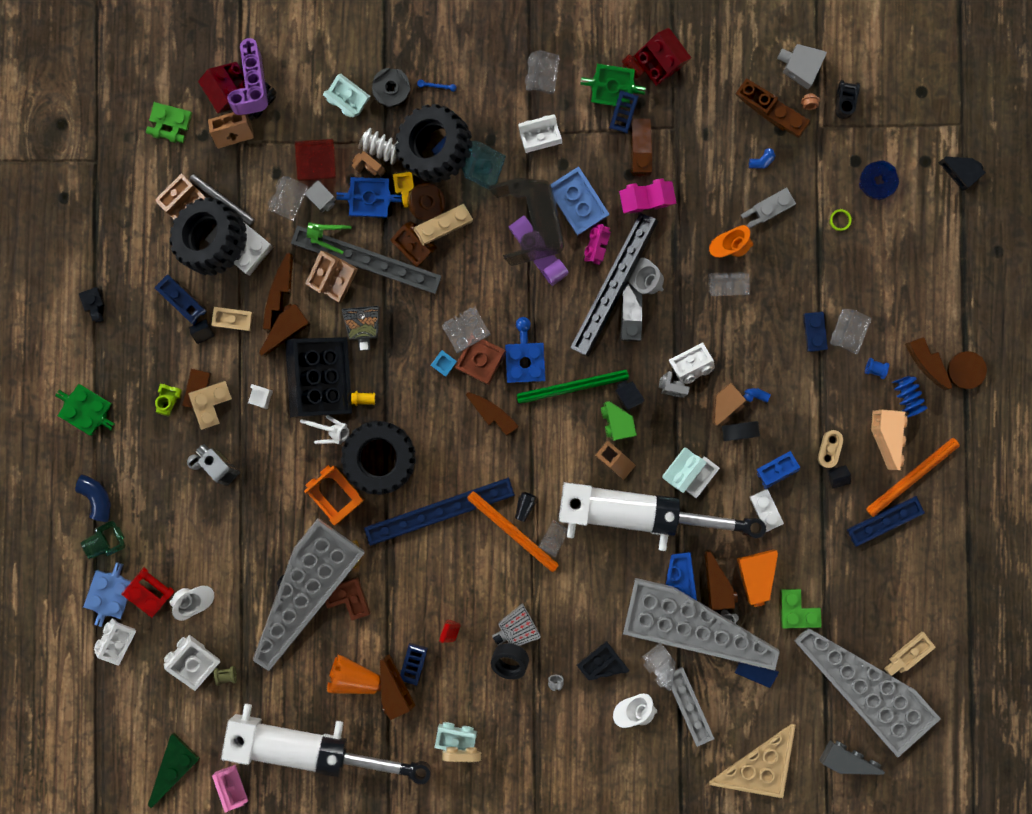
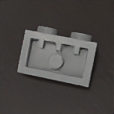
(674, 389)

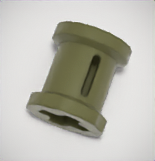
(225, 675)

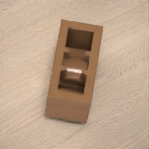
(230, 129)

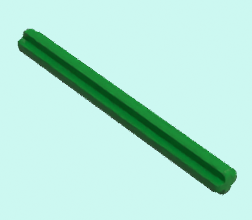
(572, 386)

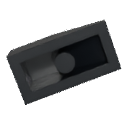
(962, 170)
(628, 395)

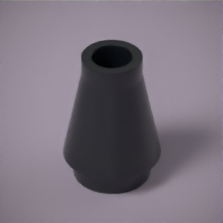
(525, 505)

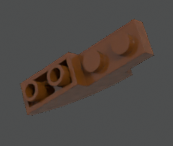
(771, 109)

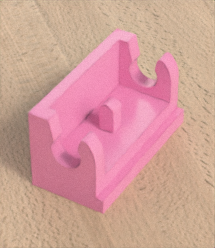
(230, 788)

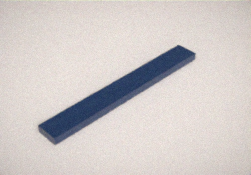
(436, 512)

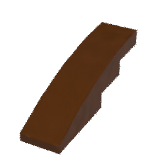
(280, 285)

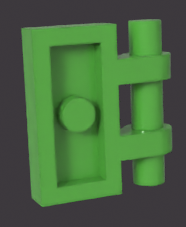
(171, 117)

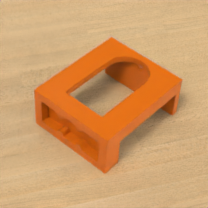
(314, 492)

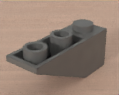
(846, 762)

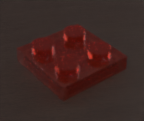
(315, 159)

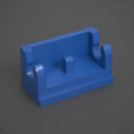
(778, 469)

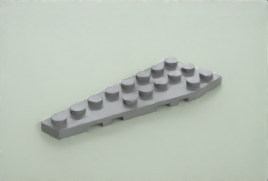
(311, 576)
(881, 700)

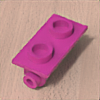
(598, 235)

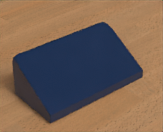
(757, 674)

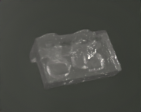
(542, 71)
(287, 197)
(850, 330)

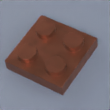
(481, 361)

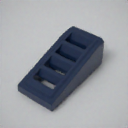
(613, 126)
(415, 648)

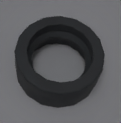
(740, 431)
(509, 651)

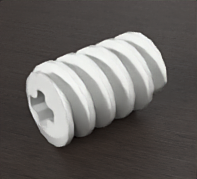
(378, 146)

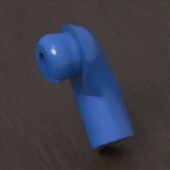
(767, 158)
(757, 393)

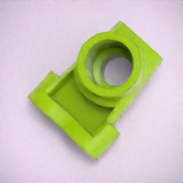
(167, 395)

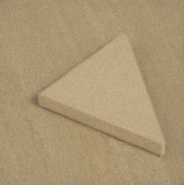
(763, 769)

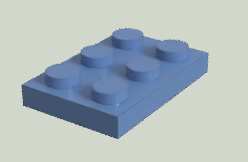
(578, 201)

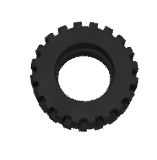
(416, 130)
(191, 225)
(352, 457)

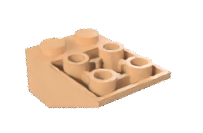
(888, 432)

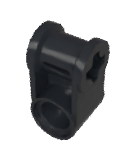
(846, 95)

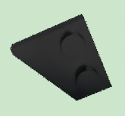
(602, 663)

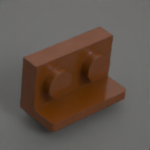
(410, 245)

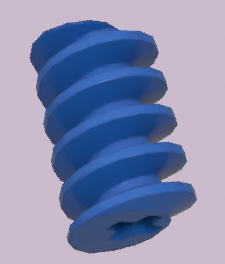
(910, 396)

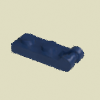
(180, 299)

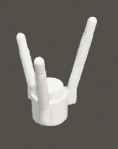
(338, 432)

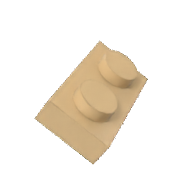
(232, 319)

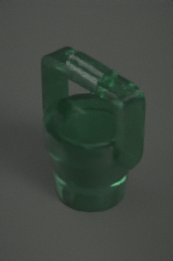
(98, 544)

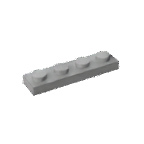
(690, 708)

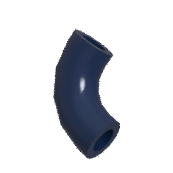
(96, 495)

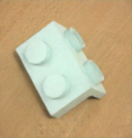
(346, 96)
(454, 737)

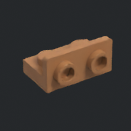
(365, 161)

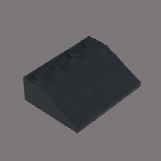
(318, 376)

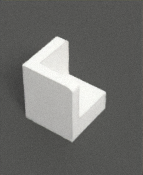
(260, 396)

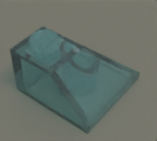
(483, 165)

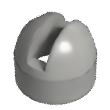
(195, 466)
(552, 682)

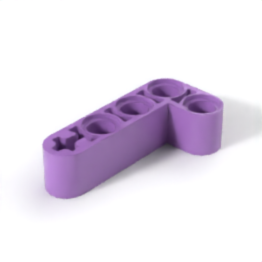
(254, 82)
(549, 266)

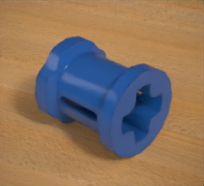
(877, 368)

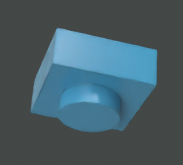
(443, 363)

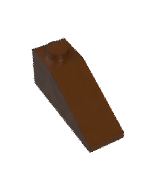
(641, 147)
(286, 326)
(719, 588)
(394, 694)

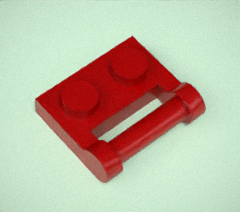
(143, 597)

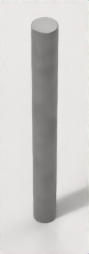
(216, 195)

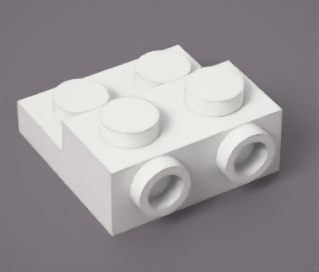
(190, 662)

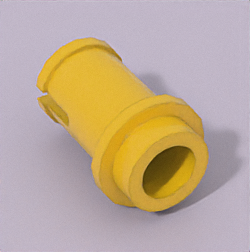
(363, 398)

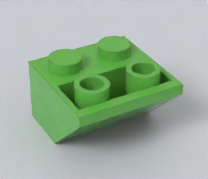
(619, 422)

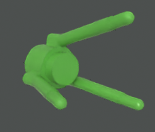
(315, 231)

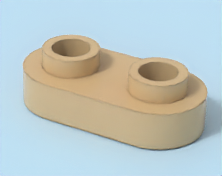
(830, 449)
(452, 754)

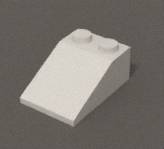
(255, 250)

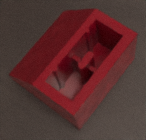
(662, 56)
(219, 82)

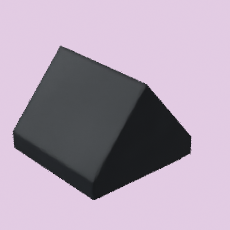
(201, 331)
(839, 476)

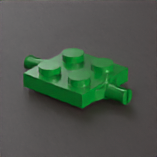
(608, 83)
(85, 409)

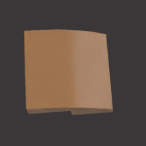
(178, 195)
(331, 276)

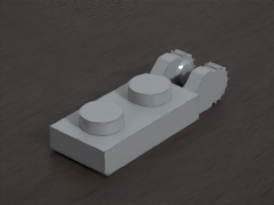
(770, 207)

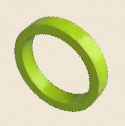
(831, 222)

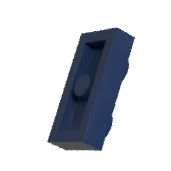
(815, 331)

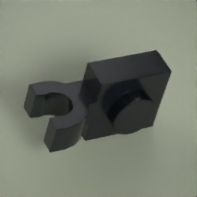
(92, 302)

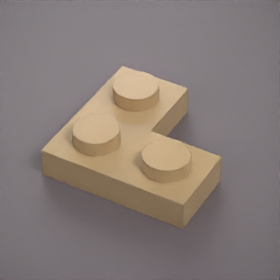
(203, 402)

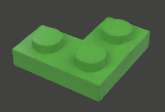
(794, 615)

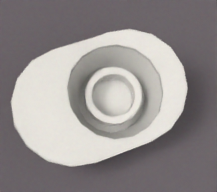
(191, 602)
(634, 711)

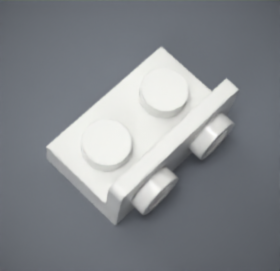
(692, 364)
(114, 642)

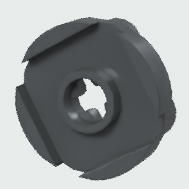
(392, 76)

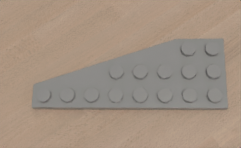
(678, 620)

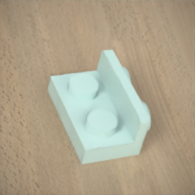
(684, 470)

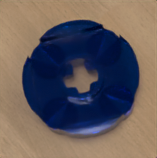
(889, 176)

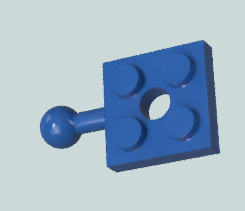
(533, 351)

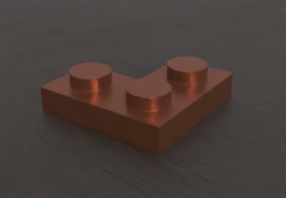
(351, 594)

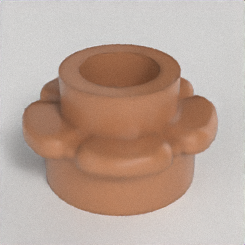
(810, 101)

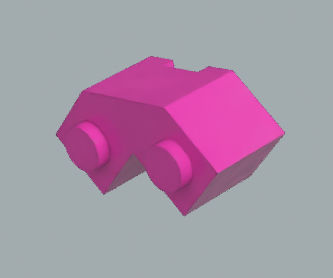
(639, 198)

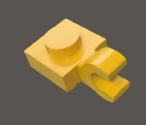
(403, 184)

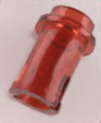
(631, 63)

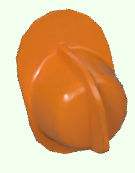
(733, 242)

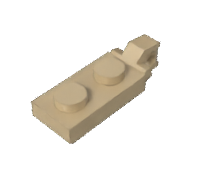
(910, 654)

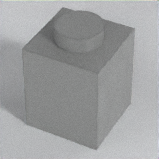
(320, 197)

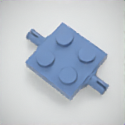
(105, 594)

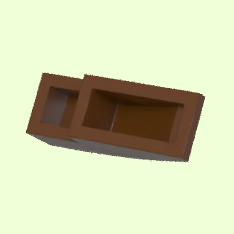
(929, 363)
(492, 413)

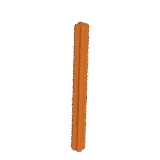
(912, 477)
(512, 531)

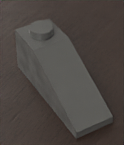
(631, 314)

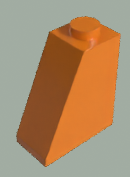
(758, 576)

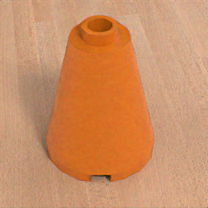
(352, 678)

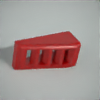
(449, 631)

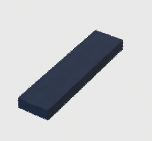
(885, 521)

